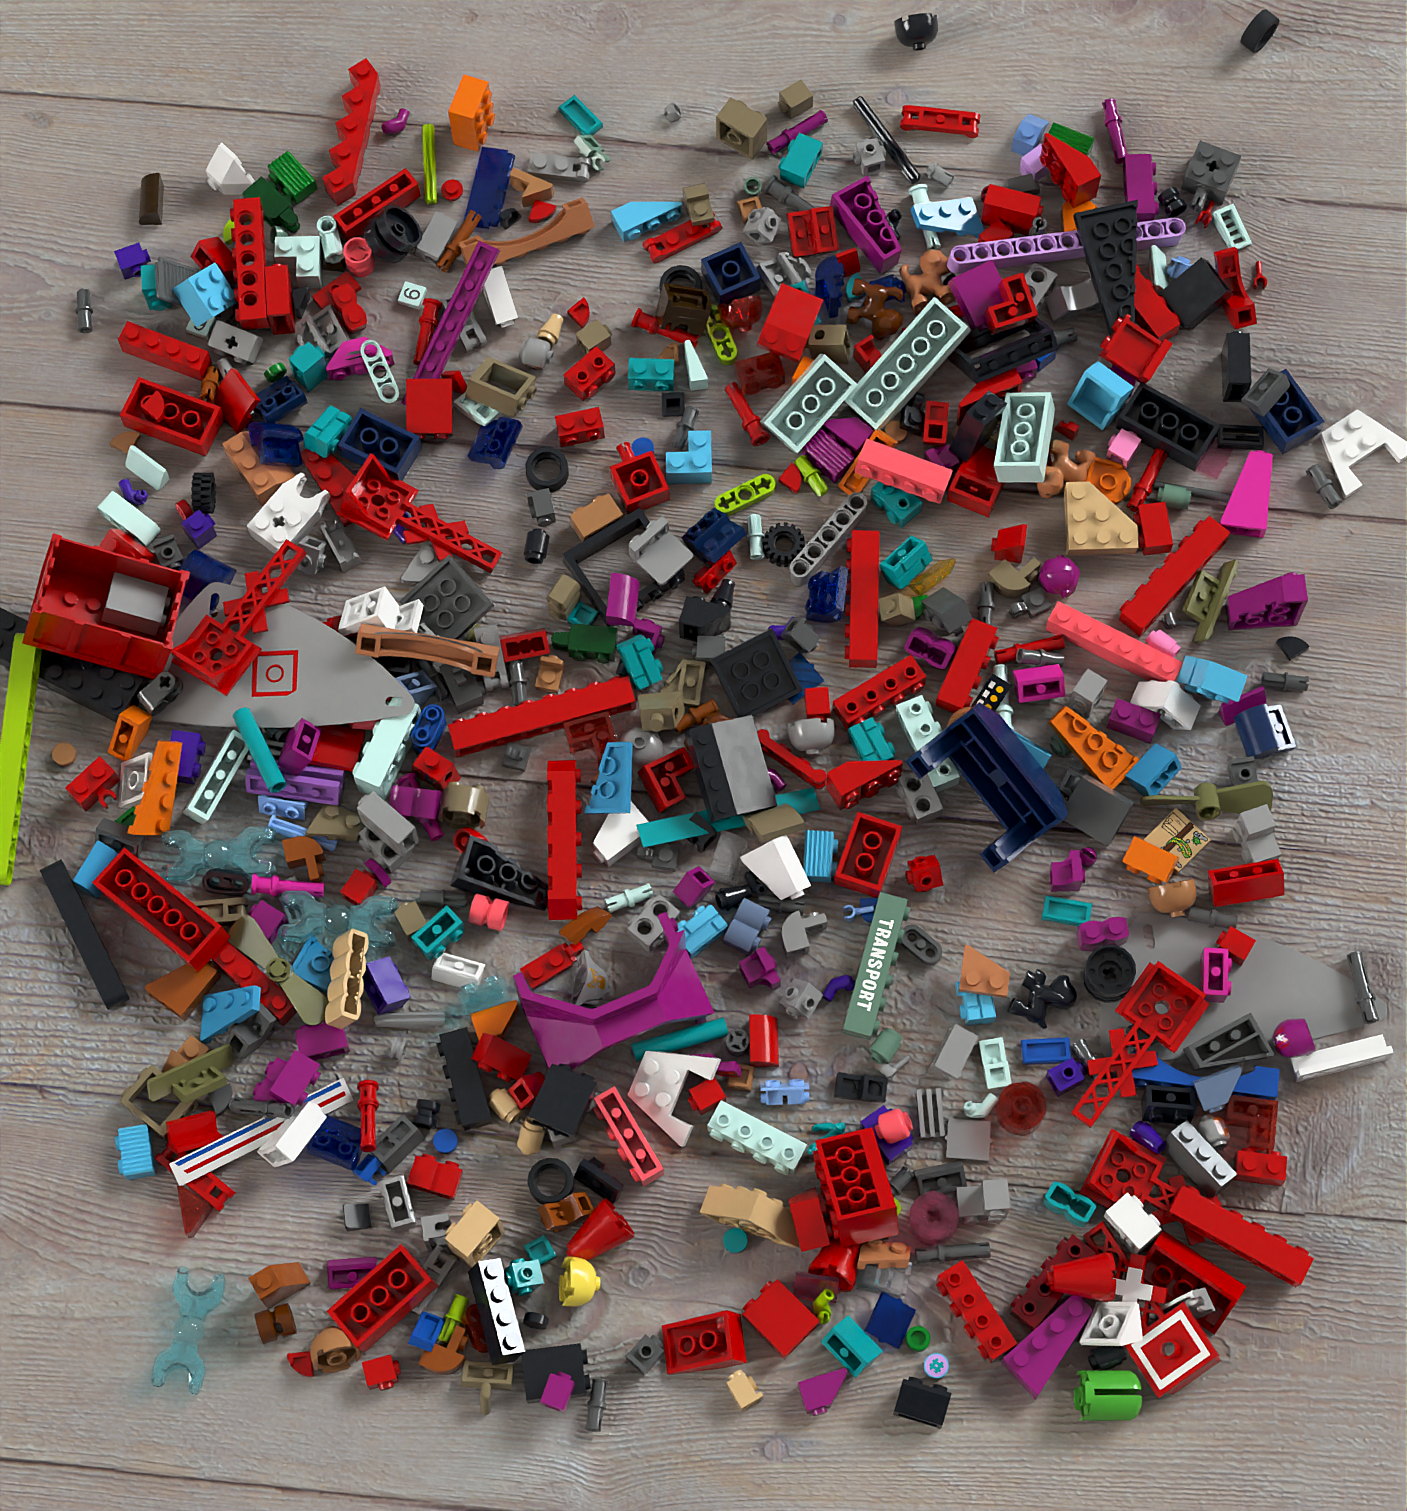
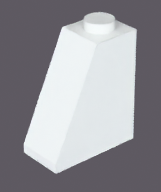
(499, 298)
(618, 836)
(778, 868)
(292, 1135)

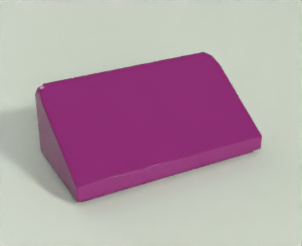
(1246, 701)
(348, 1272)

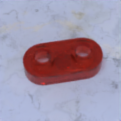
(474, 1329)

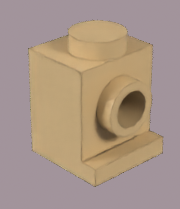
(743, 1390)

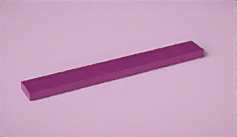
(457, 312)

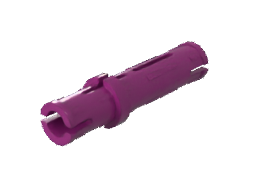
(1113, 123)
(803, 127)

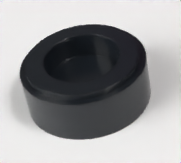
(535, 1320)

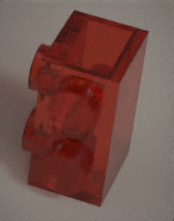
(759, 373)

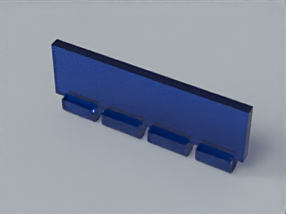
(489, 185)

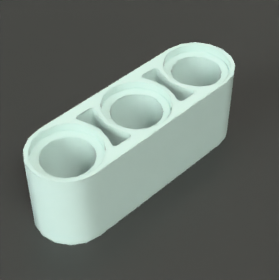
(379, 382)
(128, 518)

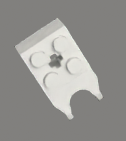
(287, 510)

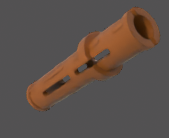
(453, 249)

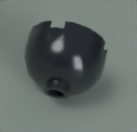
(917, 30)

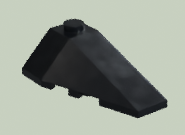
(491, 873)

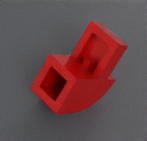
(935, 423)

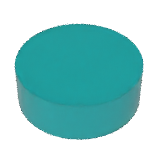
(735, 1240)

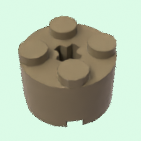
(464, 806)

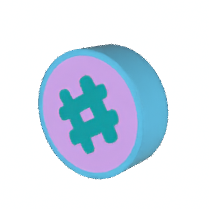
(936, 1366)

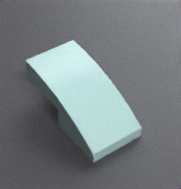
(475, 411)
(994, 1063)

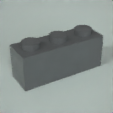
(1199, 1159)

